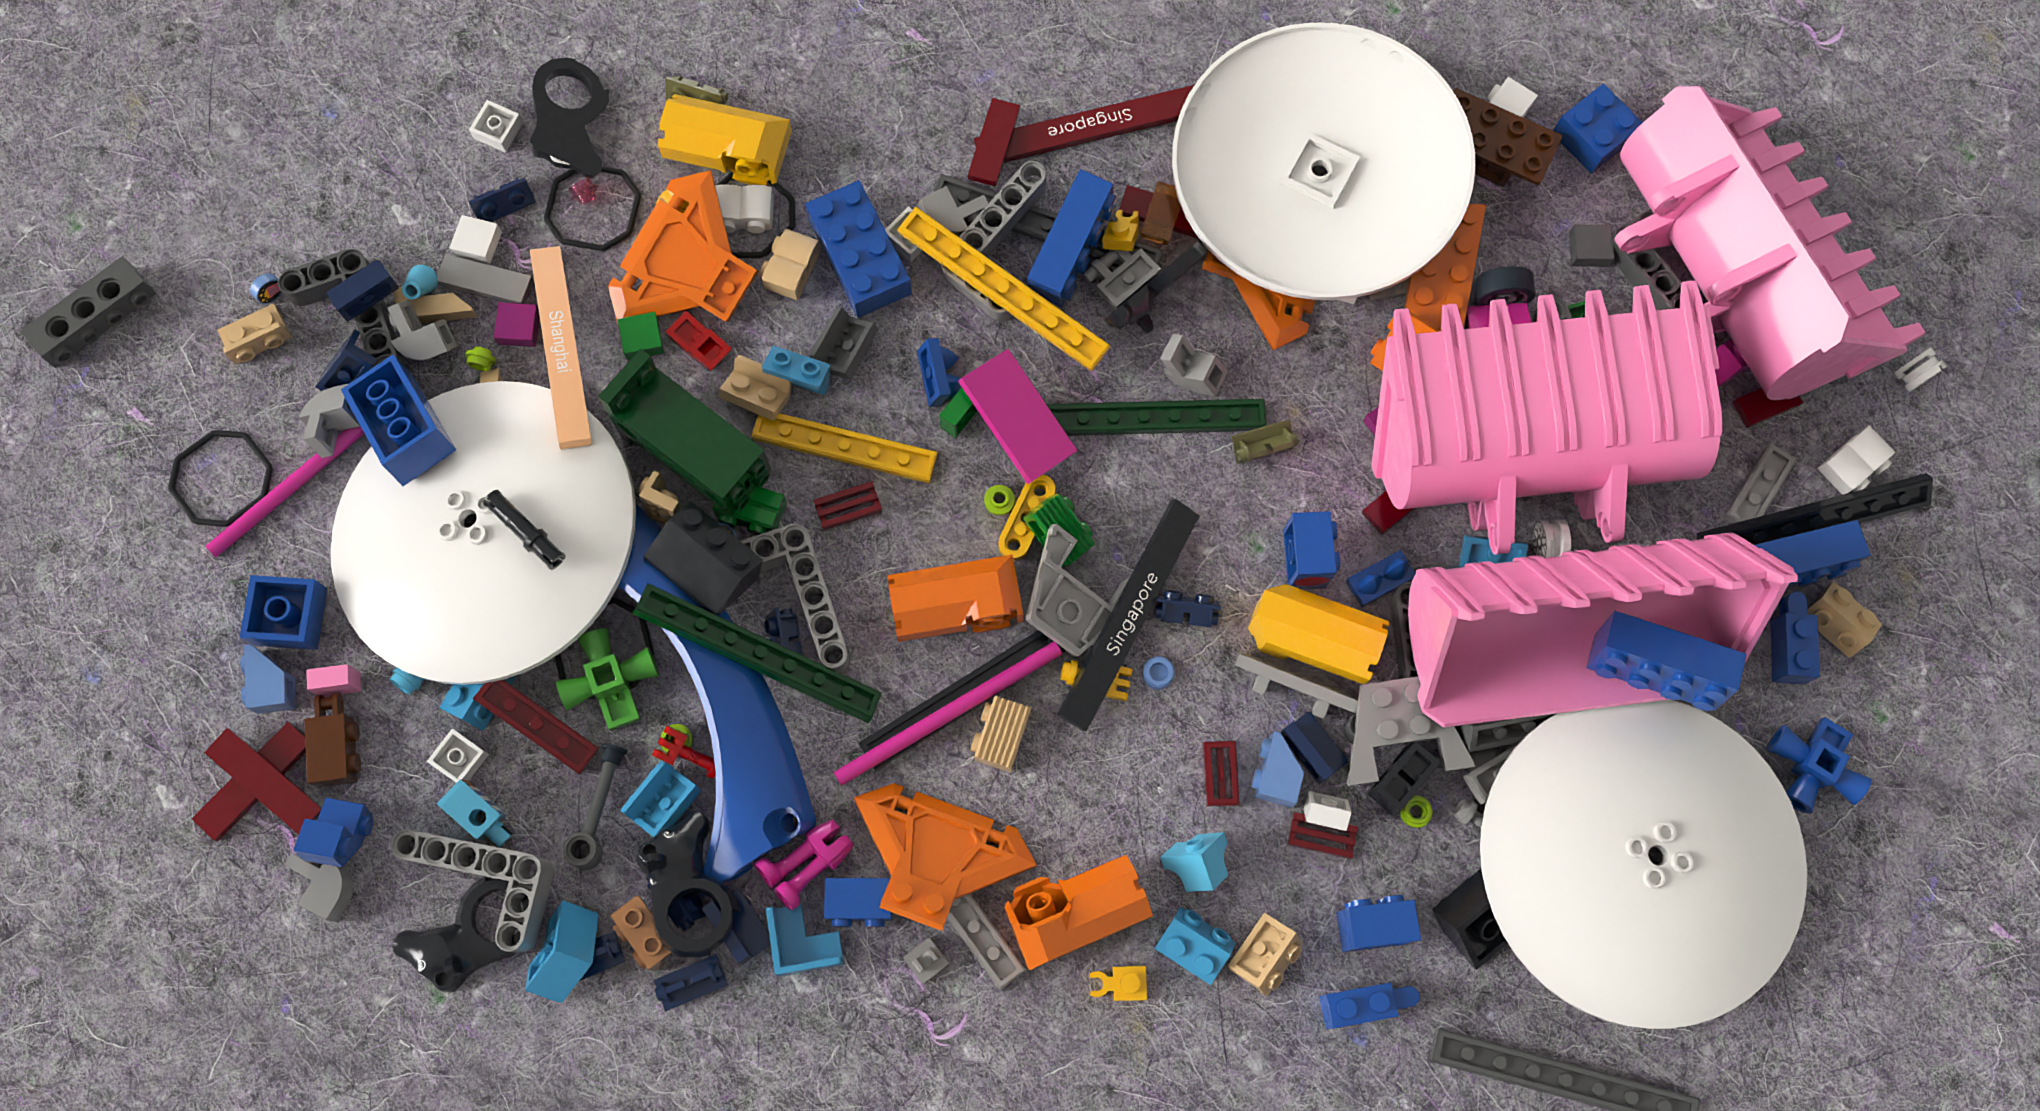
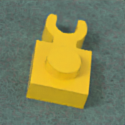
(1122, 233)
(1126, 983)

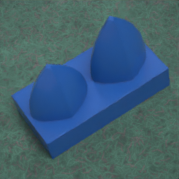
(933, 363)
(1381, 578)

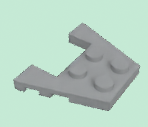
(1062, 604)
(1392, 715)

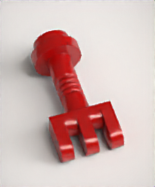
(678, 748)

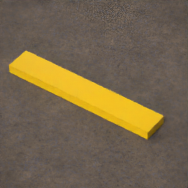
(846, 446)

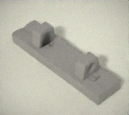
(1323, 693)

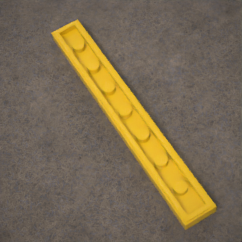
(1004, 289)

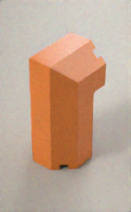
(955, 597)
(1077, 911)

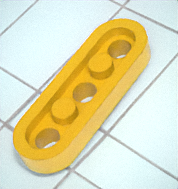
(1015, 529)

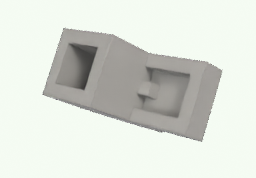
(944, 210)
(415, 340)
(1191, 369)
(324, 418)
(328, 890)

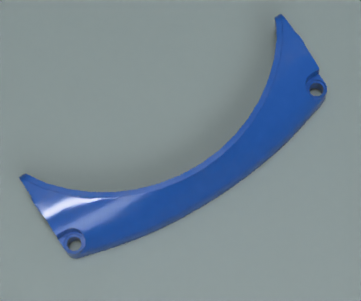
(753, 753)

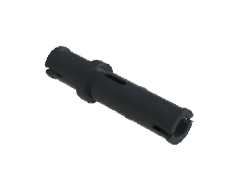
(532, 538)

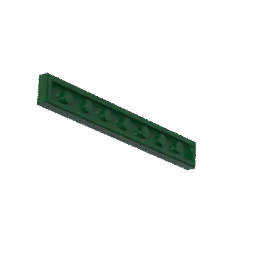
(1160, 416)
(757, 653)

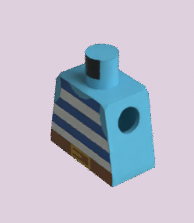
(463, 805)

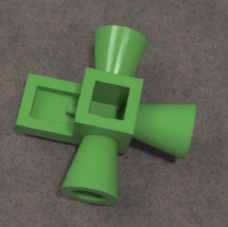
(608, 679)

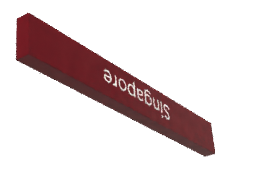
(1096, 124)

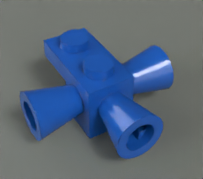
(1819, 764)

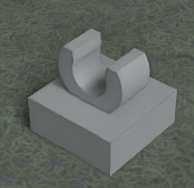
(926, 961)

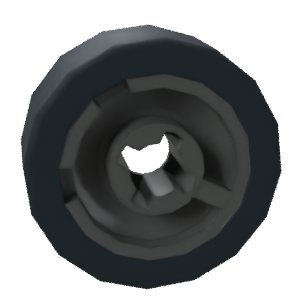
(1508, 283)

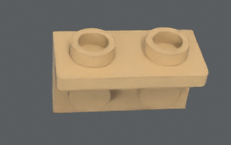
(254, 334)
(754, 389)
(656, 499)
(1266, 954)

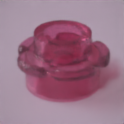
(583, 191)

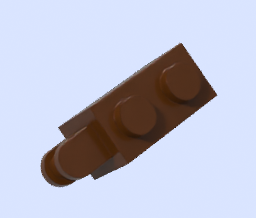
(331, 744)

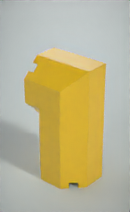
(724, 138)
(1318, 632)

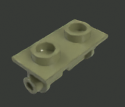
(691, 88)
(1264, 441)

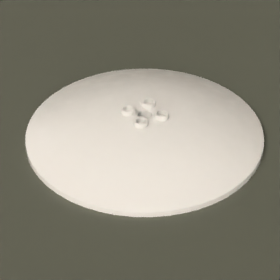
(1334, 100)
(473, 598)
(1575, 876)

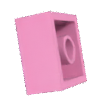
(333, 679)

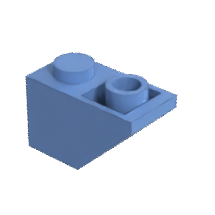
(266, 683)
(1280, 773)

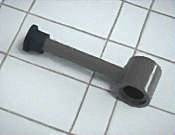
(611, 757)

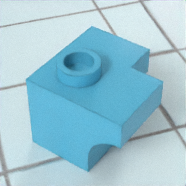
(1198, 861)

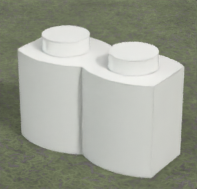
(746, 207)
(1857, 461)

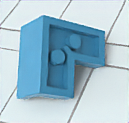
(795, 951)
(565, 952)

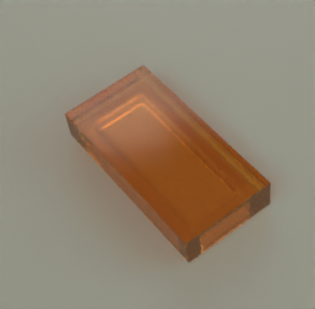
(1161, 214)

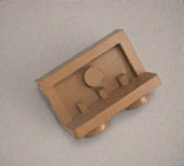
(636, 925)

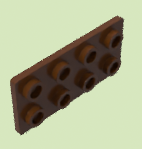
(1507, 142)

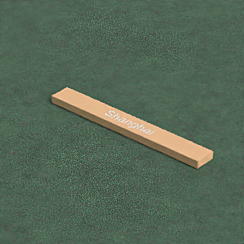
(560, 348)

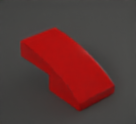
(698, 341)

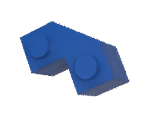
(335, 834)

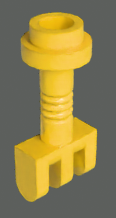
(1070, 672)

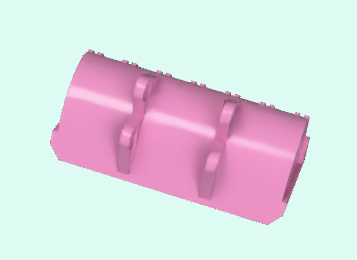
(1758, 244)
(1548, 409)
(1522, 630)

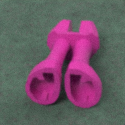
(815, 844)

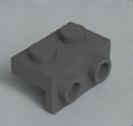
(843, 343)

